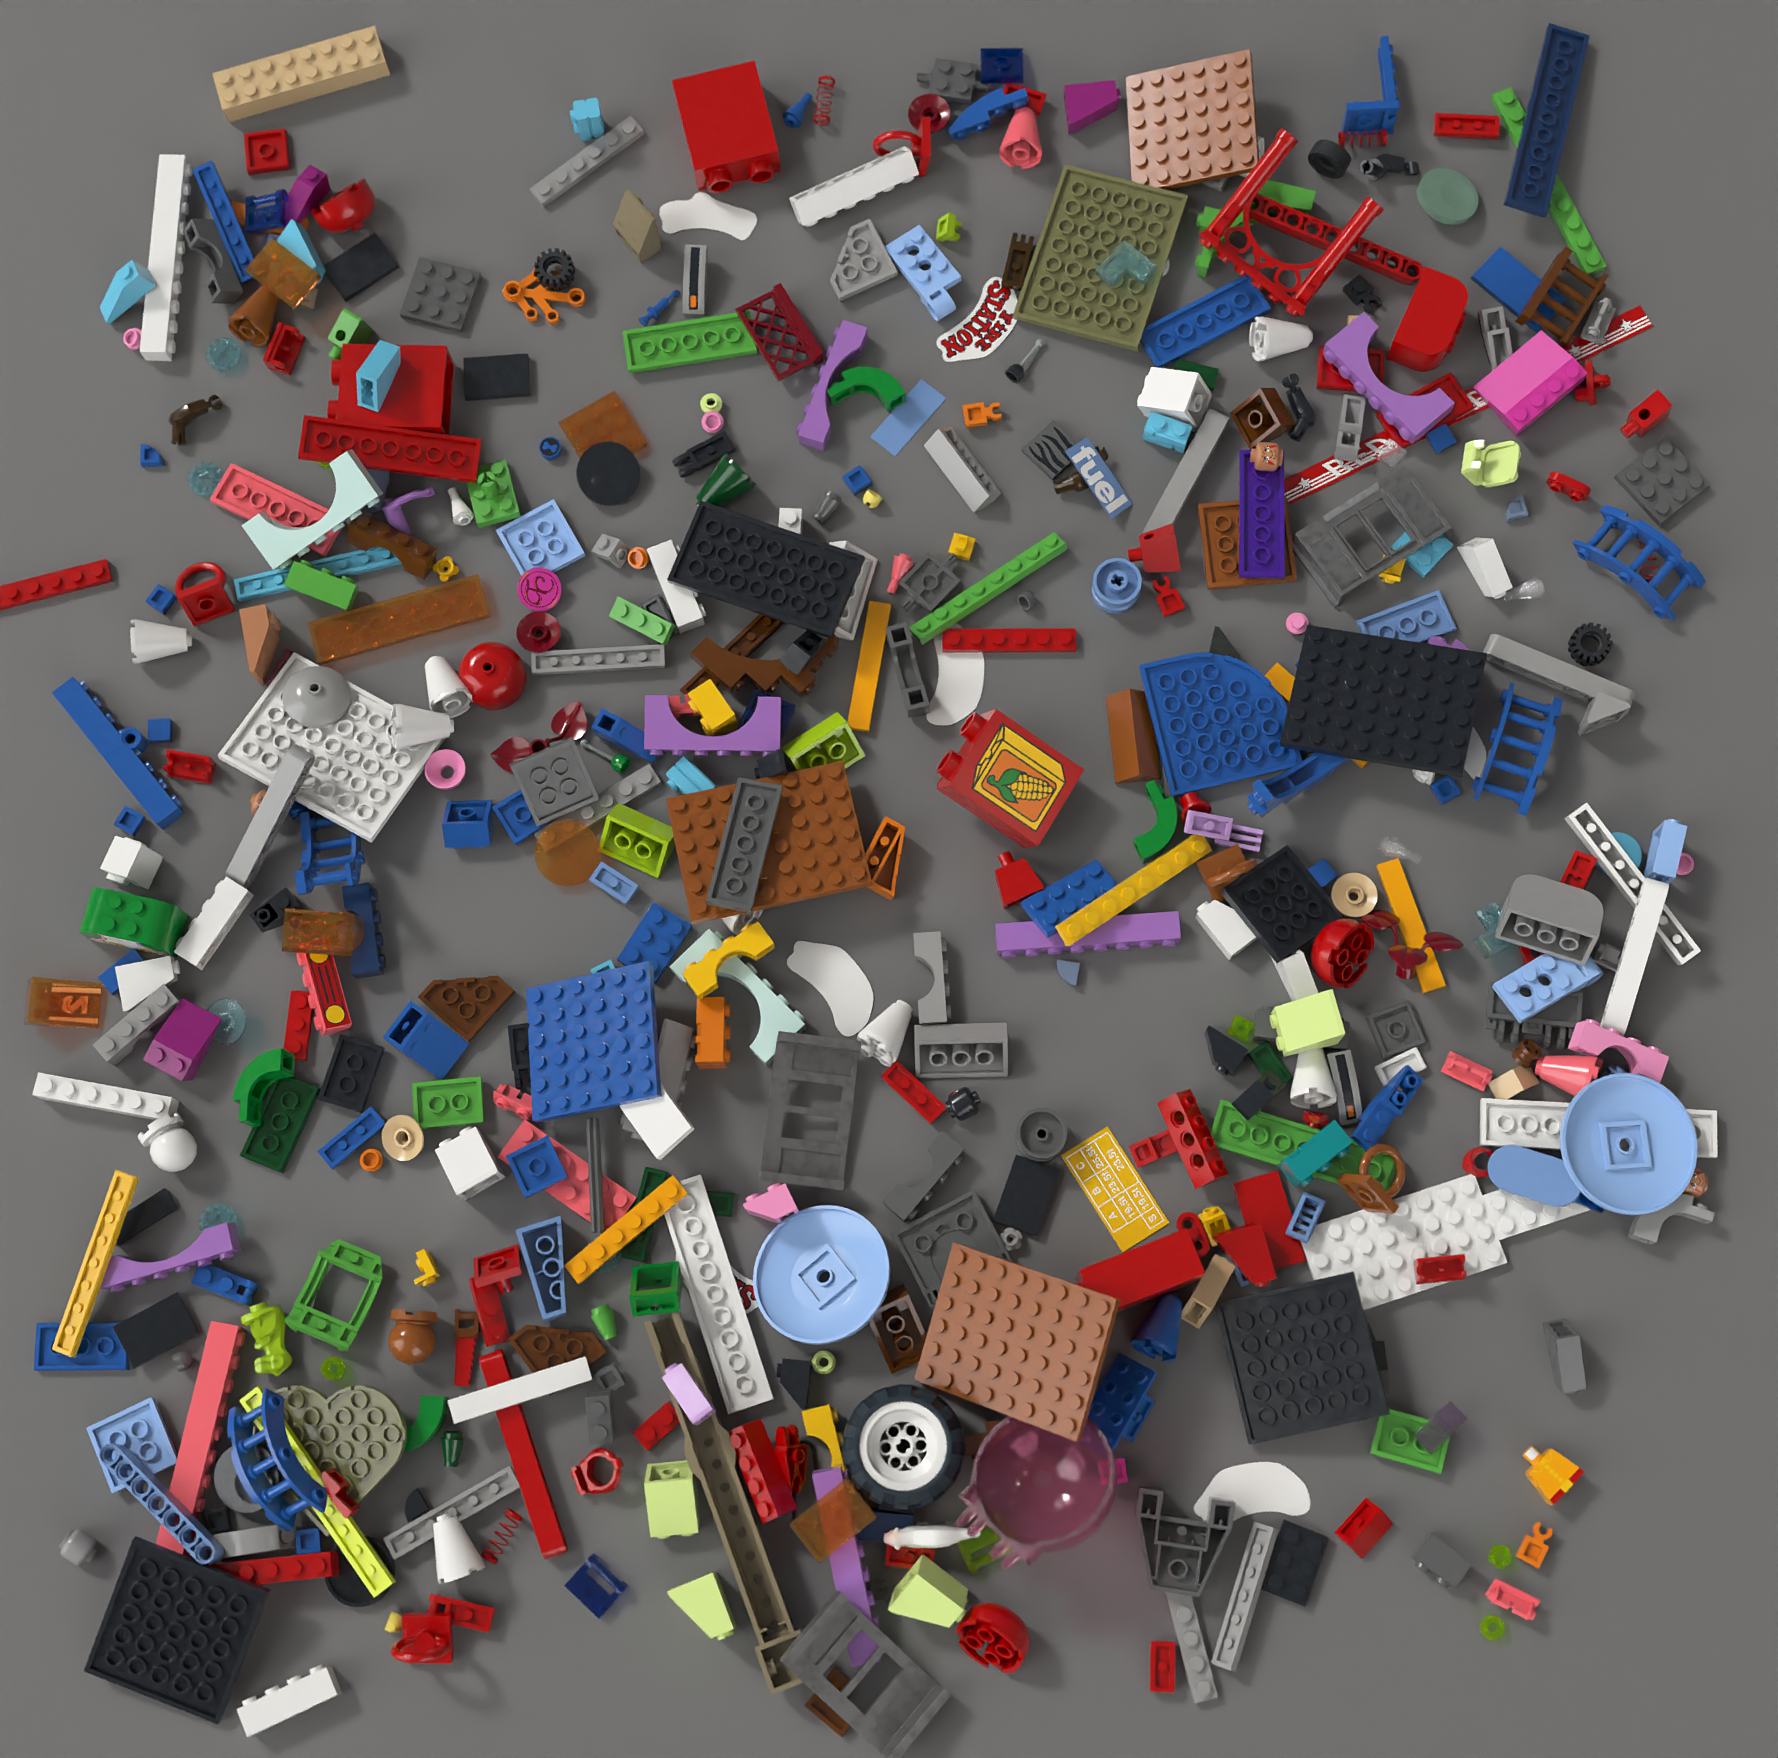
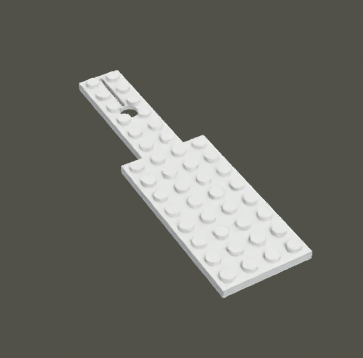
(1427, 1224)

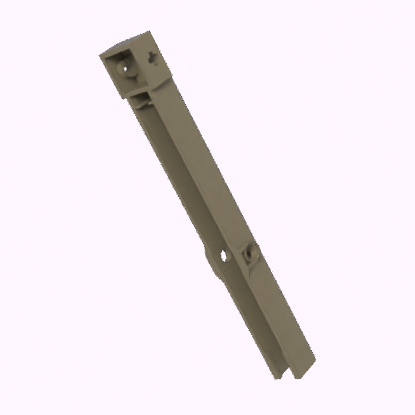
(713, 1462)

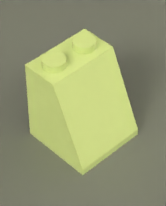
(1307, 1023)
(671, 1499)
(929, 1595)
(706, 1605)

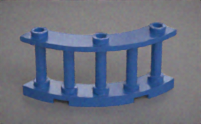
(1655, 542)
(1540, 750)
(308, 877)
(252, 1472)

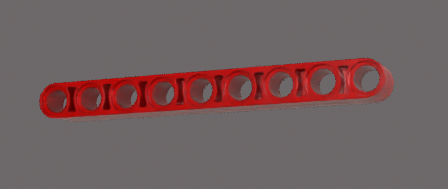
(1320, 240)
(526, 1462)

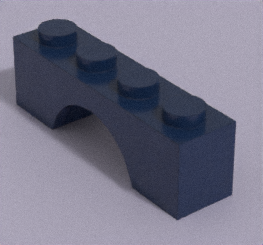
(367, 957)

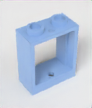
(1665, 851)

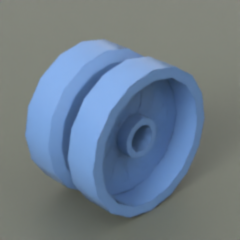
(1116, 585)

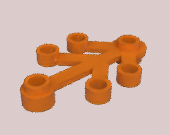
(539, 295)

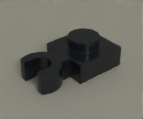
(1360, 291)

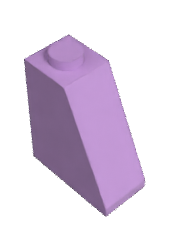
(688, 1393)

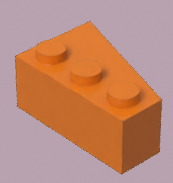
(884, 857)
(712, 1033)

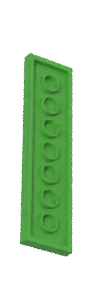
(1275, 1138)

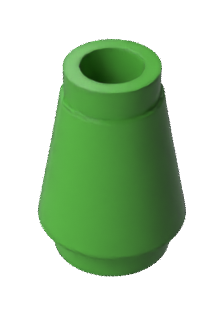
(604, 1321)

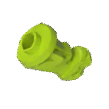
(269, 1332)

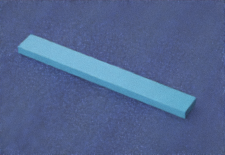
(343, 565)

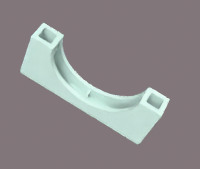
(353, 492)
(773, 1008)

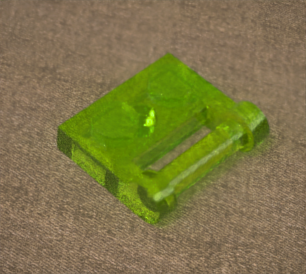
(973, 1544)

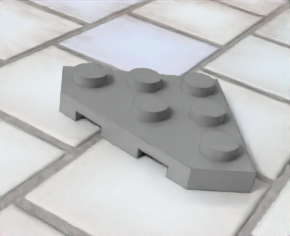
(861, 262)

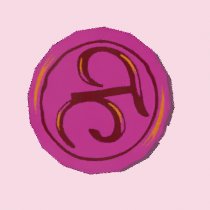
(539, 589)

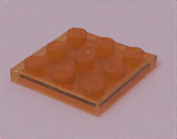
(602, 422)

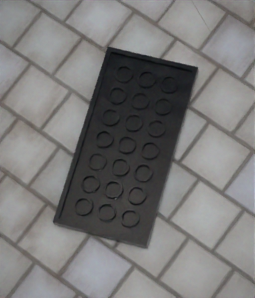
(766, 569)

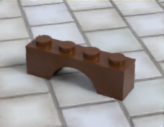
(414, 554)

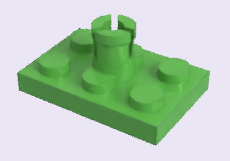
(493, 495)

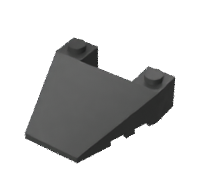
(1180, 1549)

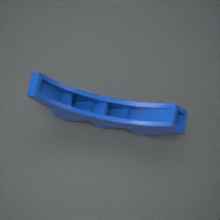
(1286, 786)

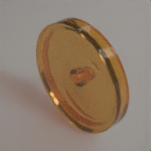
(567, 852)

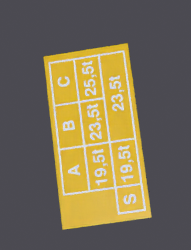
(1115, 1189)

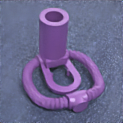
(394, 512)

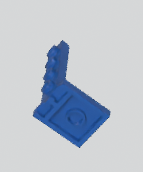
(1376, 114)

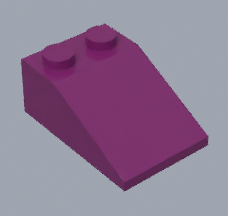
(183, 1040)

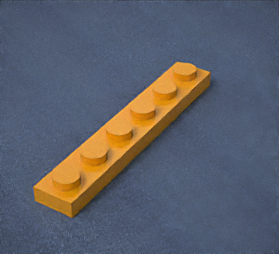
(626, 1229)

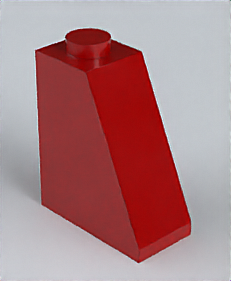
(1248, 1252)

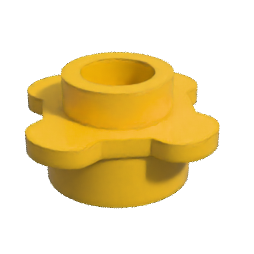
(443, 563)

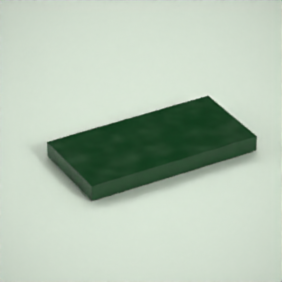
(282, 1123)

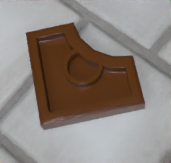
(826, 1713)

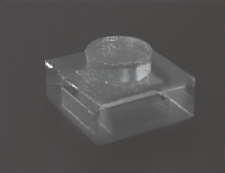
(1390, 454)

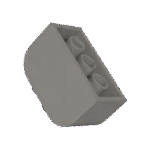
(1551, 918)

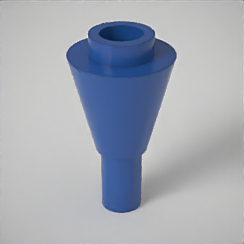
(794, 115)

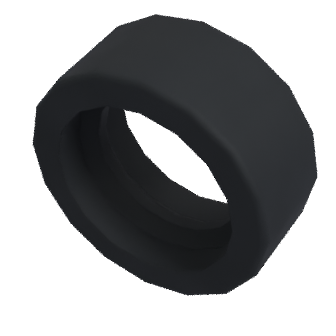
(1329, 159)

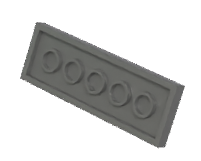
(744, 845)

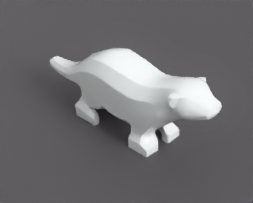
(927, 1535)

